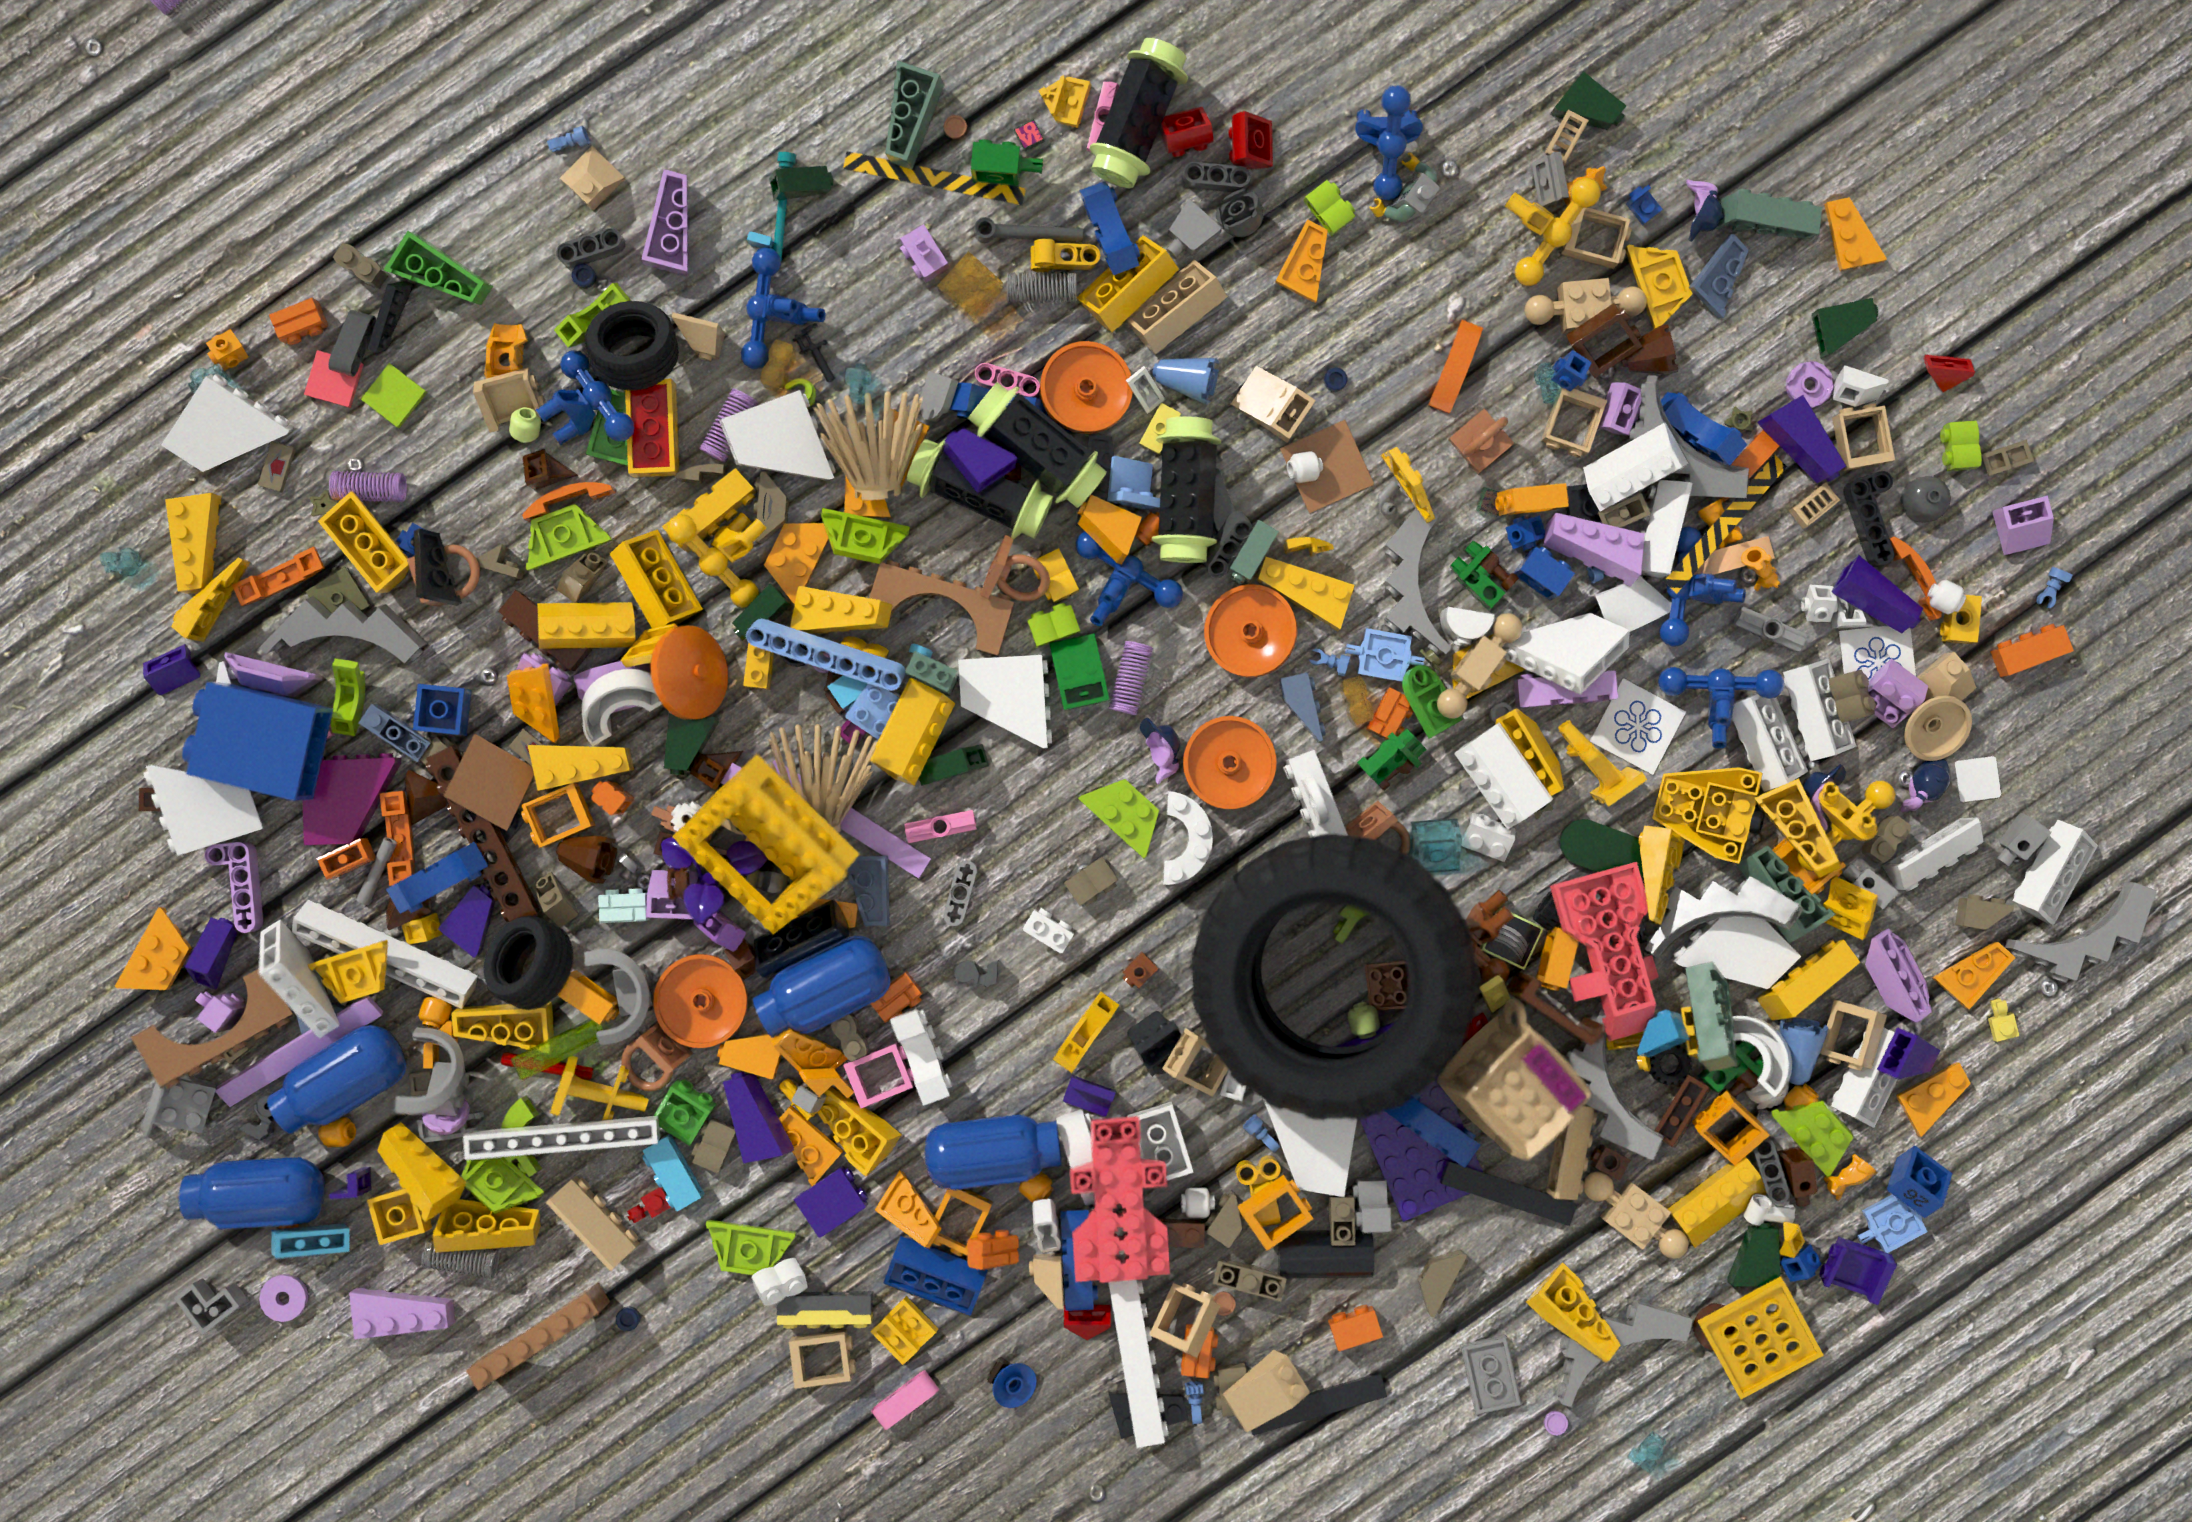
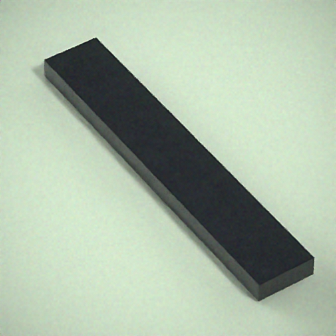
(1507, 1193)
(1329, 1401)

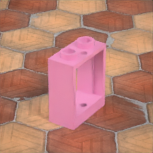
(858, 1084)

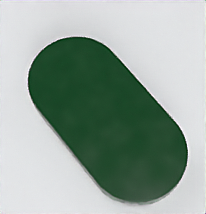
(1598, 846)

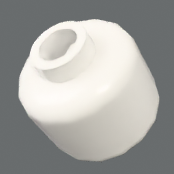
(1304, 467)
(1946, 596)
(1197, 1202)

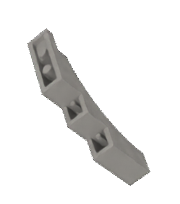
(315, 621)

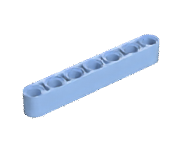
(815, 657)

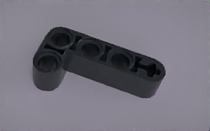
(1874, 519)

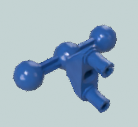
(1390, 136)
(768, 307)
(580, 405)
(1699, 587)
(1166, 592)
(1721, 686)

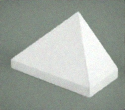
(1145, 390)

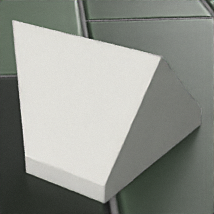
(1850, 616)

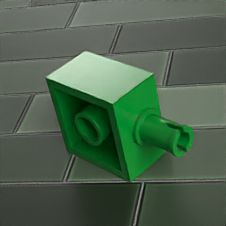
(1001, 163)

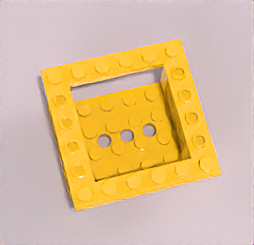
(782, 829)

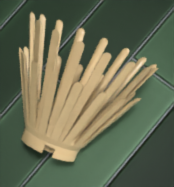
(885, 464)
(822, 793)

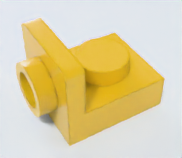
(422, 929)

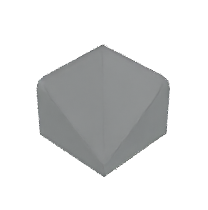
(808, 1099)

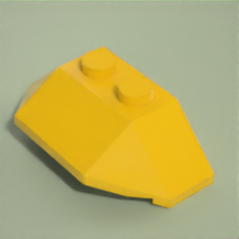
(1534, 748)

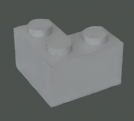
(1372, 1207)
(208, 1309)

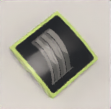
(1515, 941)

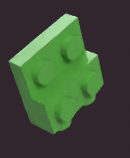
(684, 1111)

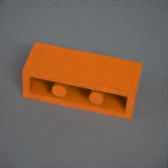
(2031, 649)

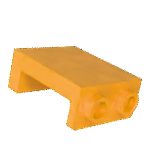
(1811, 880)

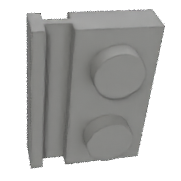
(1550, 179)

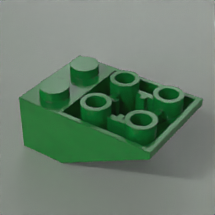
(1079, 672)

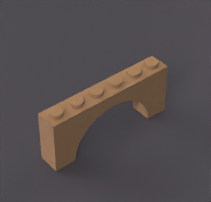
(989, 615)
(174, 1060)
(538, 1337)

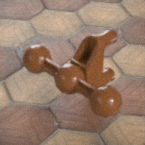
(1485, 928)

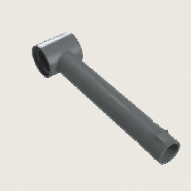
(1026, 232)

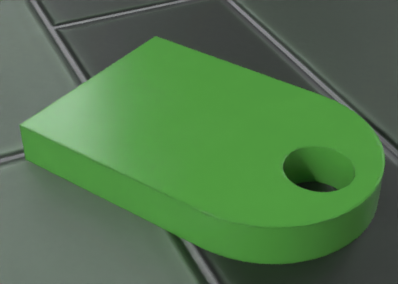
(1423, 699)

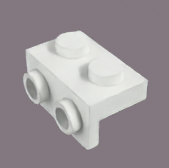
(1488, 837)
(1048, 931)

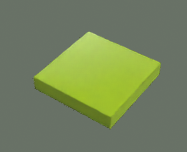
(394, 395)

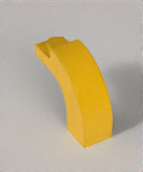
(1085, 1031)

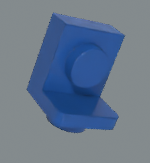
(1643, 204)

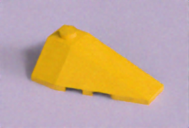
(202, 611)
(1660, 853)
(859, 1131)
(1567, 1307)

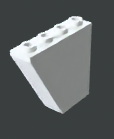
(222, 425)
(779, 438)
(1570, 650)
(1008, 694)
(200, 809)
(1740, 949)
(286, 970)
(1315, 1149)

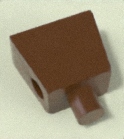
(1799, 1174)

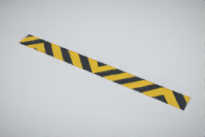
(933, 178)
(1724, 524)

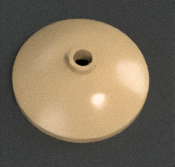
(1938, 728)

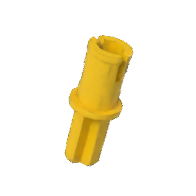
(789, 1090)

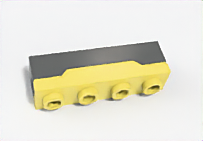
(826, 1309)

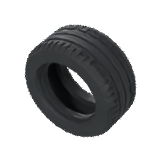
(625, 321)
(547, 972)

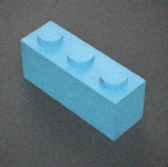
(673, 1173)
(309, 1240)

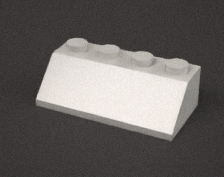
(1633, 466)
(1663, 526)
(1817, 711)
(1768, 740)
(1503, 776)
(1934, 852)
(2055, 872)
(1866, 1091)

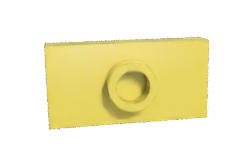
(1157, 427)
(1494, 993)

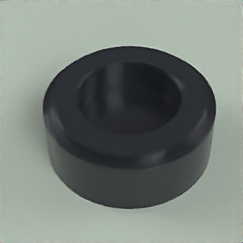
(1757, 822)

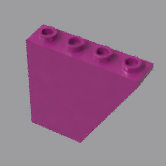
(346, 797)

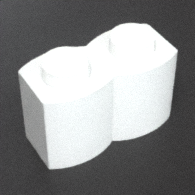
(1046, 1225)
(779, 1281)

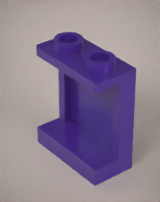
(831, 1201)
(1858, 1269)

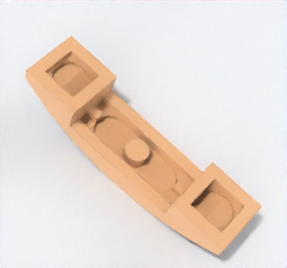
(1730, 557)

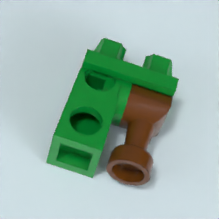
(1477, 573)
(1393, 757)
(1745, 1073)

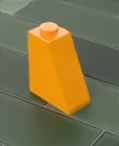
(1109, 526)
(751, 1055)

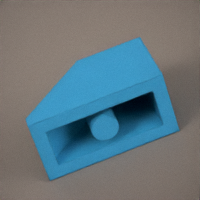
(1662, 1033)

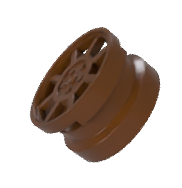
(681, 882)

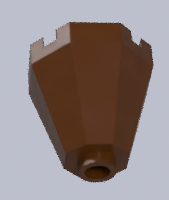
(1656, 355)
(588, 856)

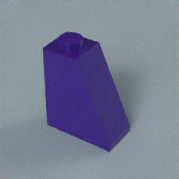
(978, 458)
(470, 920)
(211, 953)
(1907, 1056)

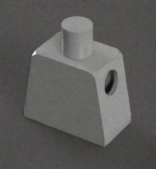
(1192, 230)
(2027, 833)
(1874, 884)

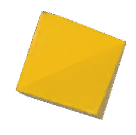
(1793, 1240)

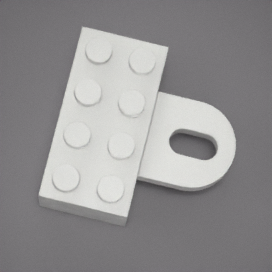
(1314, 794)

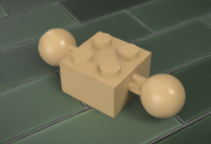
(1581, 301)
(1478, 664)
(1635, 1214)

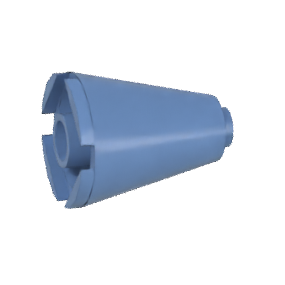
(1188, 376)
(1805, 1044)

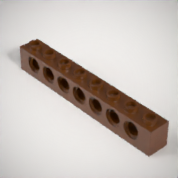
(495, 842)

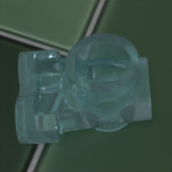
(199, 374)
(1543, 378)
(857, 379)
(124, 562)
(1646, 1455)

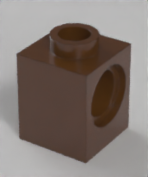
(742, 959)
(1618, 1166)

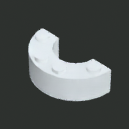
(612, 692)
(1199, 839)
(1773, 1048)
(922, 1055)
(1076, 1142)

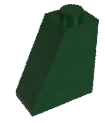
(1592, 102)
(800, 182)
(1841, 323)
(766, 605)
(686, 741)
(953, 764)
(1757, 1257)

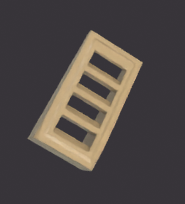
(1575, 117)
(1801, 517)

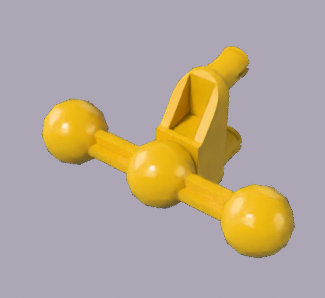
(1555, 230)
(727, 545)
(1849, 820)

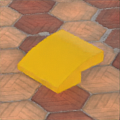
(1852, 907)
(904, 1330)

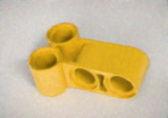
(1046, 256)
(1257, 1181)

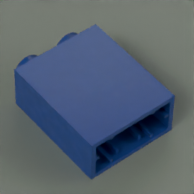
(257, 740)

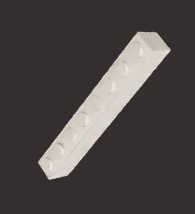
(404, 961)
(561, 1137)
(1138, 1361)

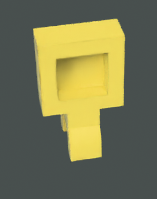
(2003, 1024)

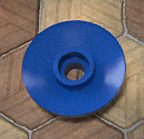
(1019, 1391)

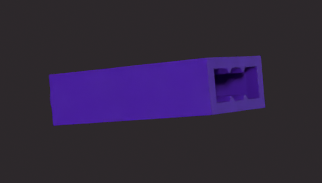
(1804, 439)
(1877, 596)
(754, 1119)

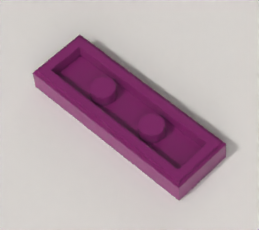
(1554, 1078)

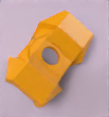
(504, 340)

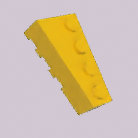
(832, 612)
(504, 1024)

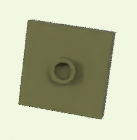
(339, 589)

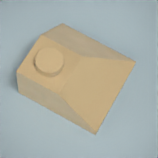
(592, 178)
(702, 336)
(1948, 678)
(1049, 1276)

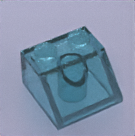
(1436, 844)

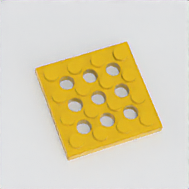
(1755, 1304)

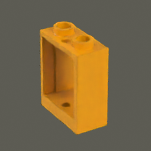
(1532, 499)
(580, 807)
(1556, 959)
(589, 998)
(1744, 1141)
(1265, 1197)
(972, 1199)

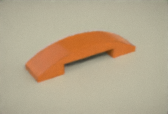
(1456, 366)
(1755, 454)
(540, 506)
(1920, 572)
(279, 578)
(398, 827)

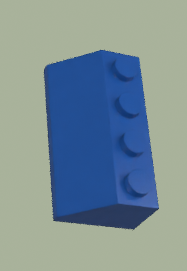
(935, 1276)

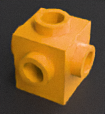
(226, 350)

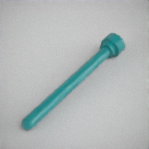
(785, 160)

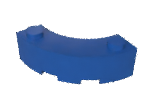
(1111, 232)
(969, 396)
(1700, 431)
(439, 876)
(1436, 1130)
(1077, 1294)

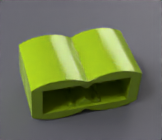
(1330, 207)
(1961, 445)
(1053, 625)

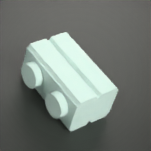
(622, 907)

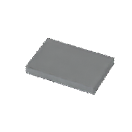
(1490, 1374)

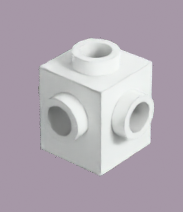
(1819, 603)
(680, 810)

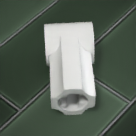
(1762, 1209)

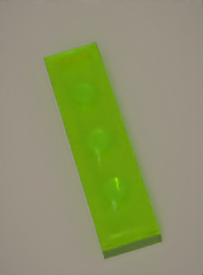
(556, 1049)

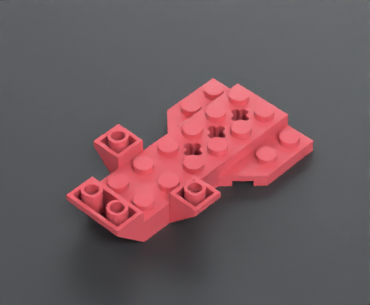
(1618, 969)
(1118, 1178)

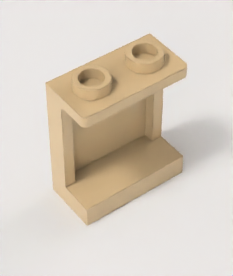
(505, 394)

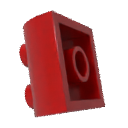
(1186, 131)
(1251, 141)

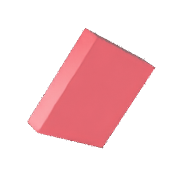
(331, 385)

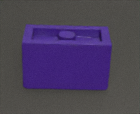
(170, 670)
(1089, 1095)
(357, 1184)

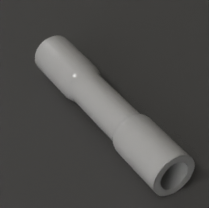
(382, 858)

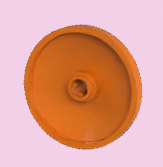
(1085, 387)
(1250, 630)
(689, 672)
(1229, 762)
(700, 1001)

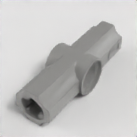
(1783, 634)

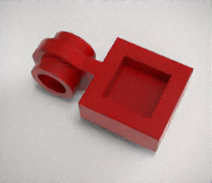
(654, 1202)

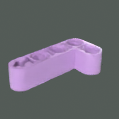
(238, 886)

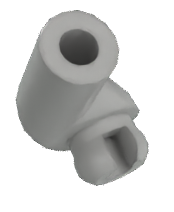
(1385, 498)

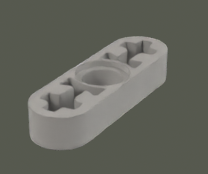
(949, 908)

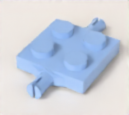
(1384, 655)
(1891, 1224)

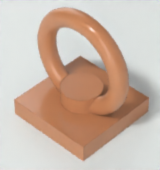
(1482, 440)
(1001, 567)
(474, 572)
(1375, 822)
(662, 1050)

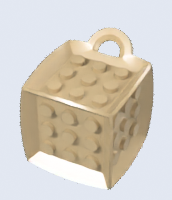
(1502, 1092)

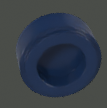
(583, 276)
(1335, 379)
(628, 1318)

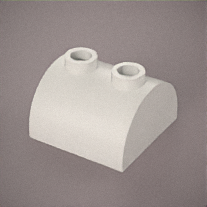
(1464, 625)

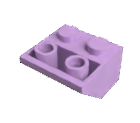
(2024, 525)
(558, 677)
(1895, 692)
(657, 897)

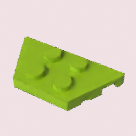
(562, 535)
(862, 536)
(1125, 813)
(1817, 1133)
(499, 1183)
(747, 1247)

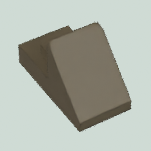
(1625, 512)
(494, 560)

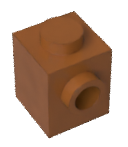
(1139, 970)

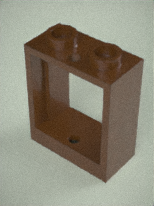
(1595, 326)

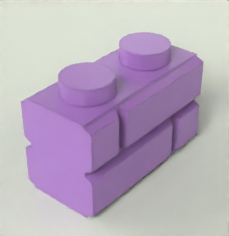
(722, 931)

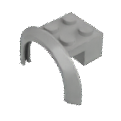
(631, 991)
(446, 1081)
(180, 1106)

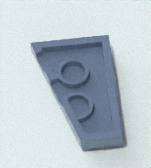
(1717, 278)
(871, 886)

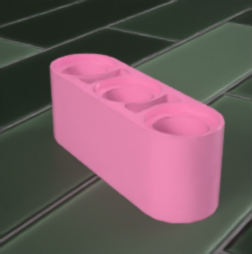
(1000, 373)
(905, 1400)

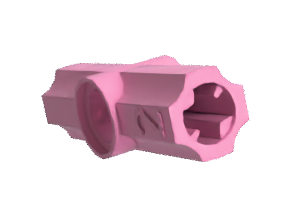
(1105, 102)
(925, 829)

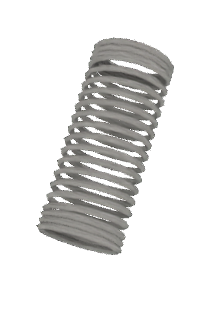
(1054, 291)
(489, 1271)

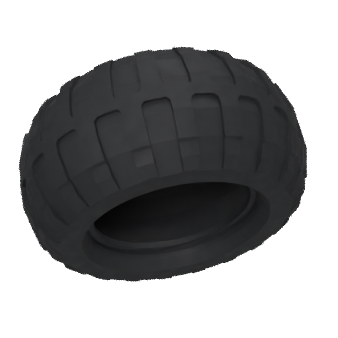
(1308, 1075)

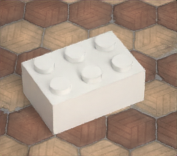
(1163, 1139)

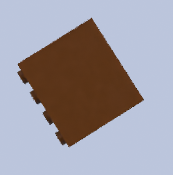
(1524, 987)

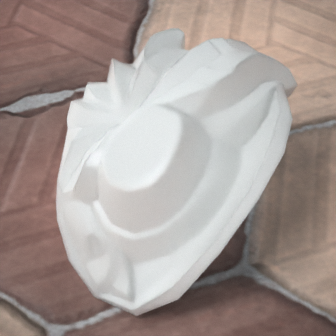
(1764, 1098)

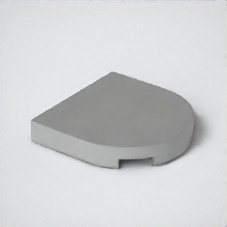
(937, 396)

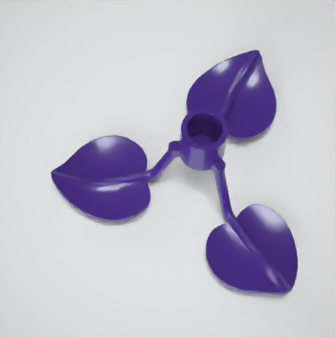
(705, 898)

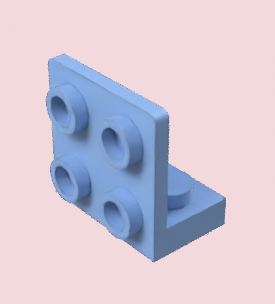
(1131, 484)
(872, 709)

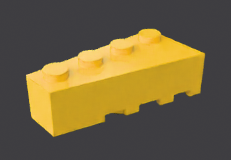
(720, 505)
(193, 540)
(1313, 592)
(574, 764)
(1797, 821)
(1808, 980)
(421, 1171)
(474, 1227)

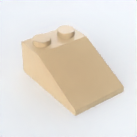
(1266, 1391)

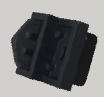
(1154, 1041)

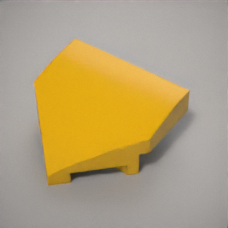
(1067, 99)
(1313, 544)

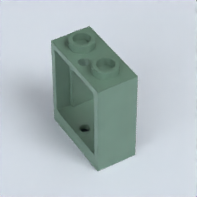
(1252, 553)
(932, 673)

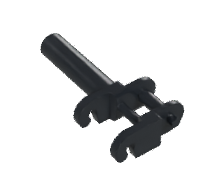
(816, 353)

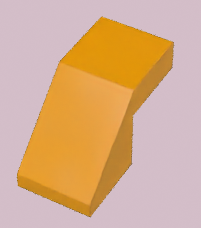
(431, 1050)
(822, 1079)

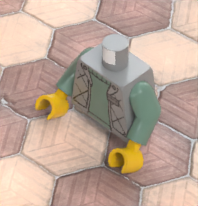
(1414, 195)

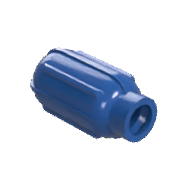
(824, 987)
(338, 1079)
(990, 1151)
(254, 1193)

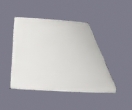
(1633, 604)

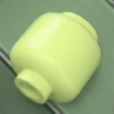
(525, 425)
(1363, 1020)

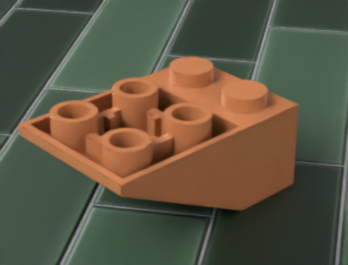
(1387, 984)

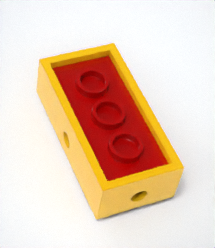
(654, 443)

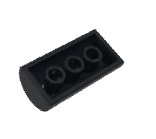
(800, 939)
(1312, 1256)

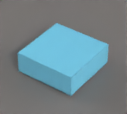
(759, 240)

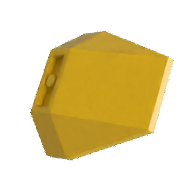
(1710, 808)

